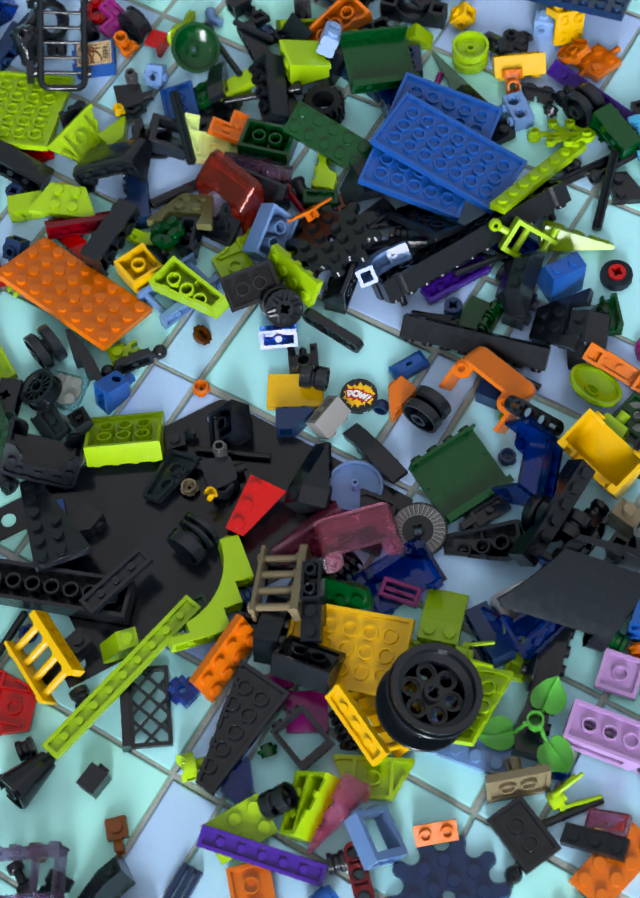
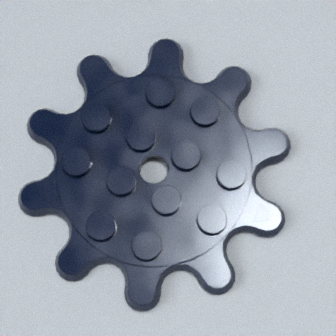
(449, 871)

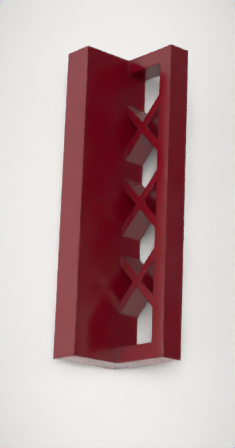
(72, 227)

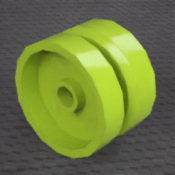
(470, 52)

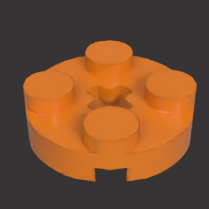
(573, 53)

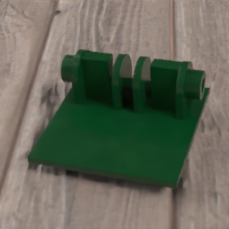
(481, 314)

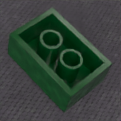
(266, 141)

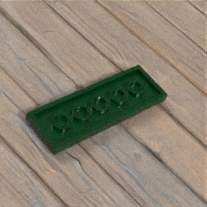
(327, 137)

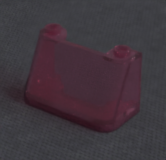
(355, 531)

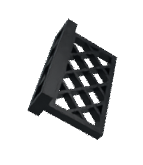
(127, 712)

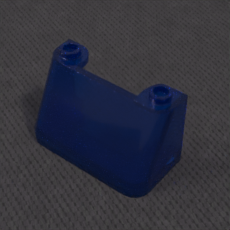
(413, 567)

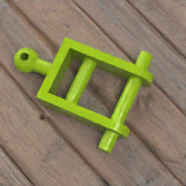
(510, 232)

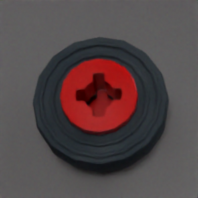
(619, 281)

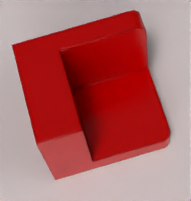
(158, 40)

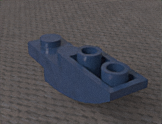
(7, 51)

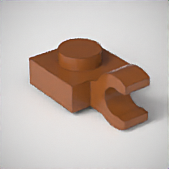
(117, 831)

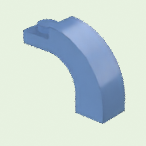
(380, 261)

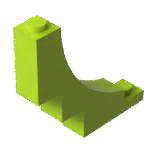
(213, 619)

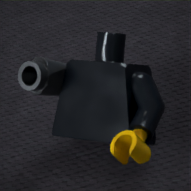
(130, 97)
(221, 473)

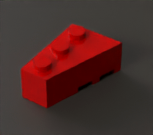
(253, 504)

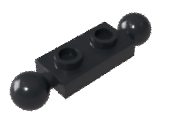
(136, 360)

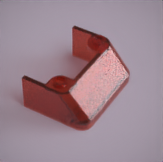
(233, 185)

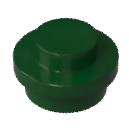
(267, 750)

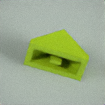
(419, 36)

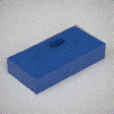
(417, 364)

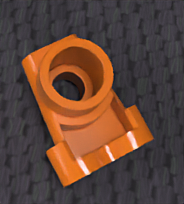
(125, 44)
(512, 76)

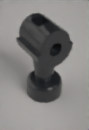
(16, 869)

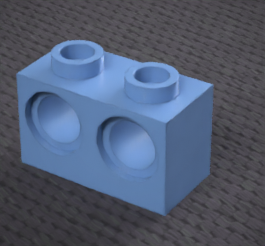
(517, 111)

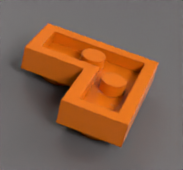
(230, 130)

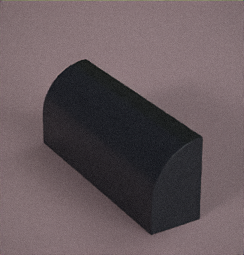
(23, 168)

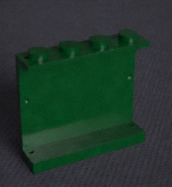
(376, 58)
(458, 474)

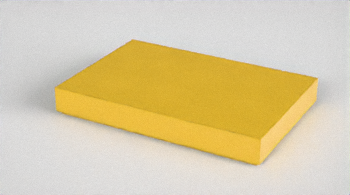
(284, 391)

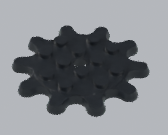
(350, 236)

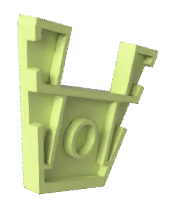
(205, 143)

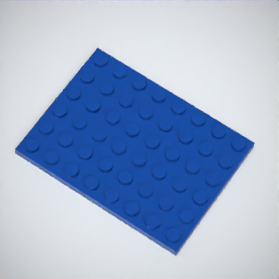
(404, 183)

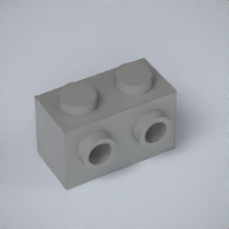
(328, 417)

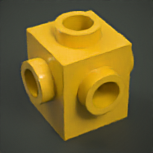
(462, 16)

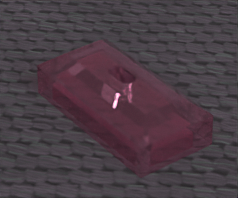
(599, 820)

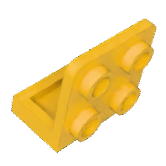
(567, 25)

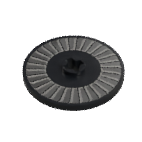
(427, 517)

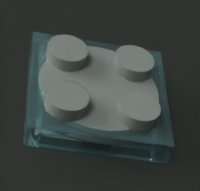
(72, 391)

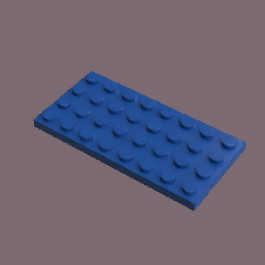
(448, 152)

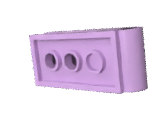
(619, 750)

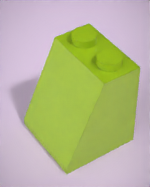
(303, 61)

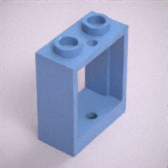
(363, 842)

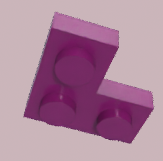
(110, 9)

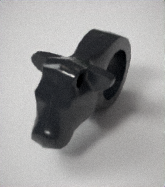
(25, 35)

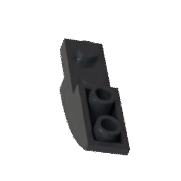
(313, 602)

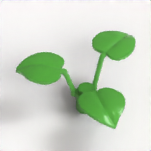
(557, 751)

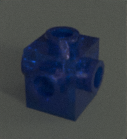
(187, 697)

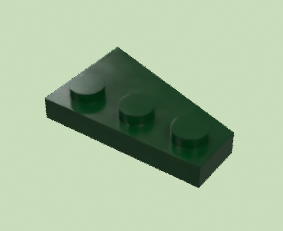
(348, 594)

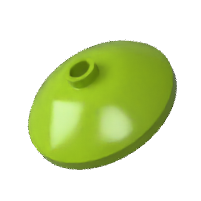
(595, 385)

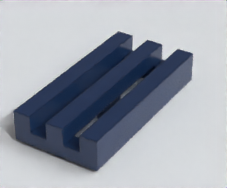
(185, 866)

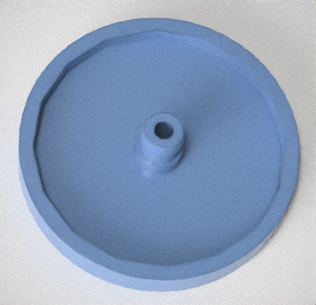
(349, 479)

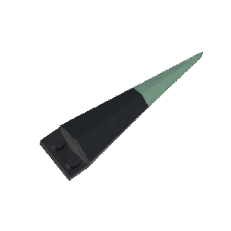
(503, 132)

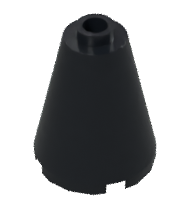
(27, 778)

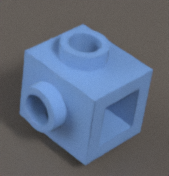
(155, 75)

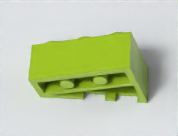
(315, 796)

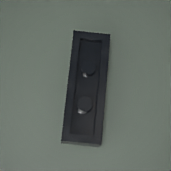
(595, 842)

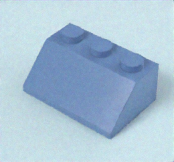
(268, 229)

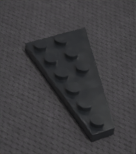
(245, 715)

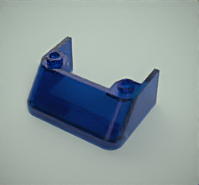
(539, 462)
(525, 633)

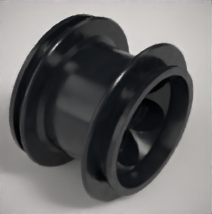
(449, 679)

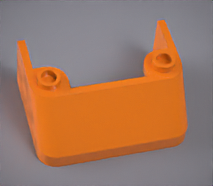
(498, 374)

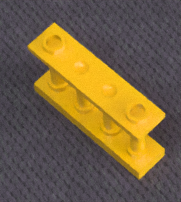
(60, 652)
(360, 728)

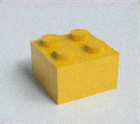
(137, 267)

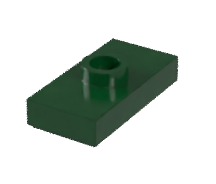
(313, 196)

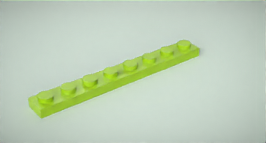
(536, 177)

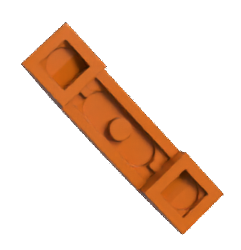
(613, 365)

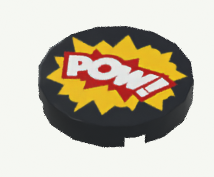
(359, 395)

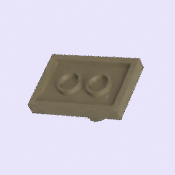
(517, 781)

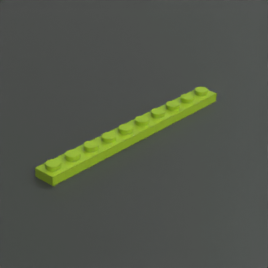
(120, 678)

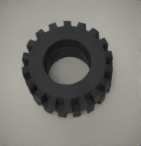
(326, 97)

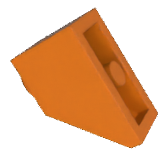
(399, 392)

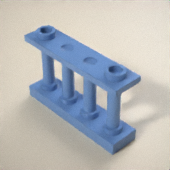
(178, 310)

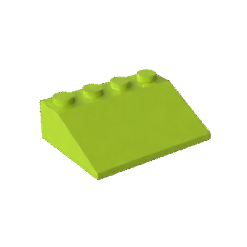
(125, 439)

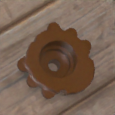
(201, 335)

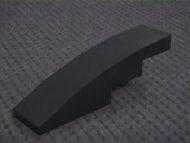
(217, 82)
(411, 241)
(83, 357)
(375, 453)

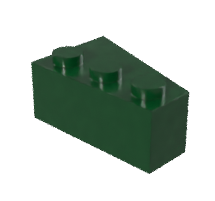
(614, 131)

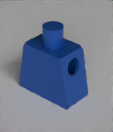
(112, 390)

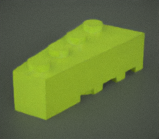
(185, 286)

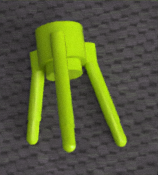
(465, 649)
(557, 797)

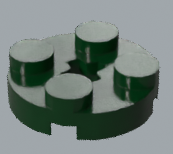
(171, 226)

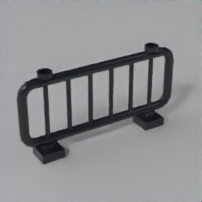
(38, 72)

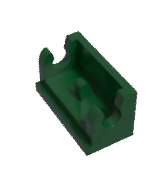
(612, 307)

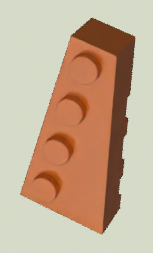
(348, 13)

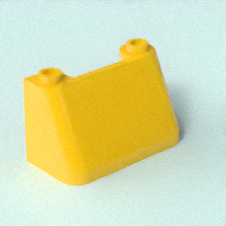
(608, 454)

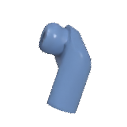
(211, 17)

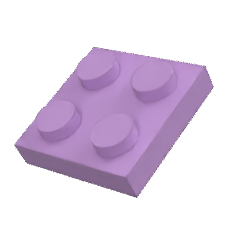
(619, 674)

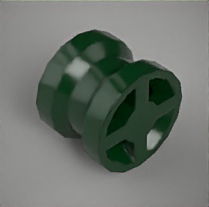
(619, 641)

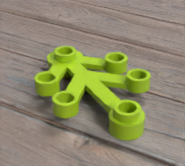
(561, 134)

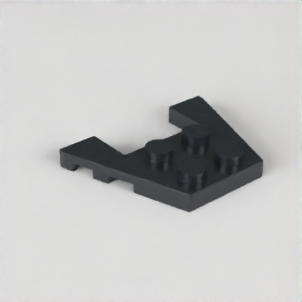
(553, 318)

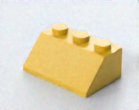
(532, 63)

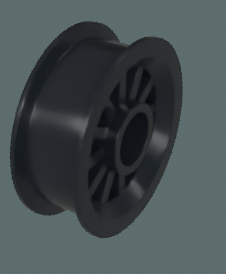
(134, 24)
(41, 389)

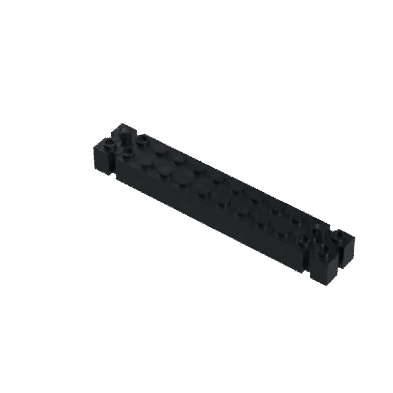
(464, 246)

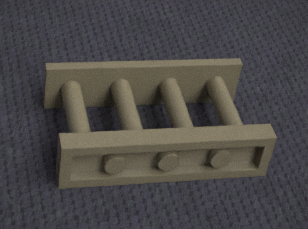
(293, 606)

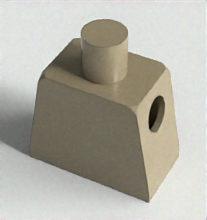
(625, 519)

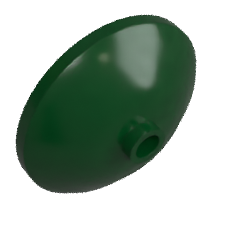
(205, 43)

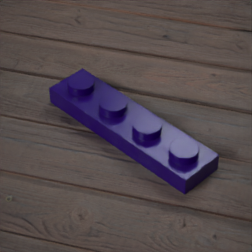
(449, 284)

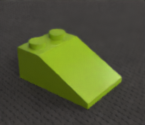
(442, 617)

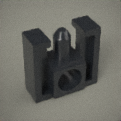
(296, 361)

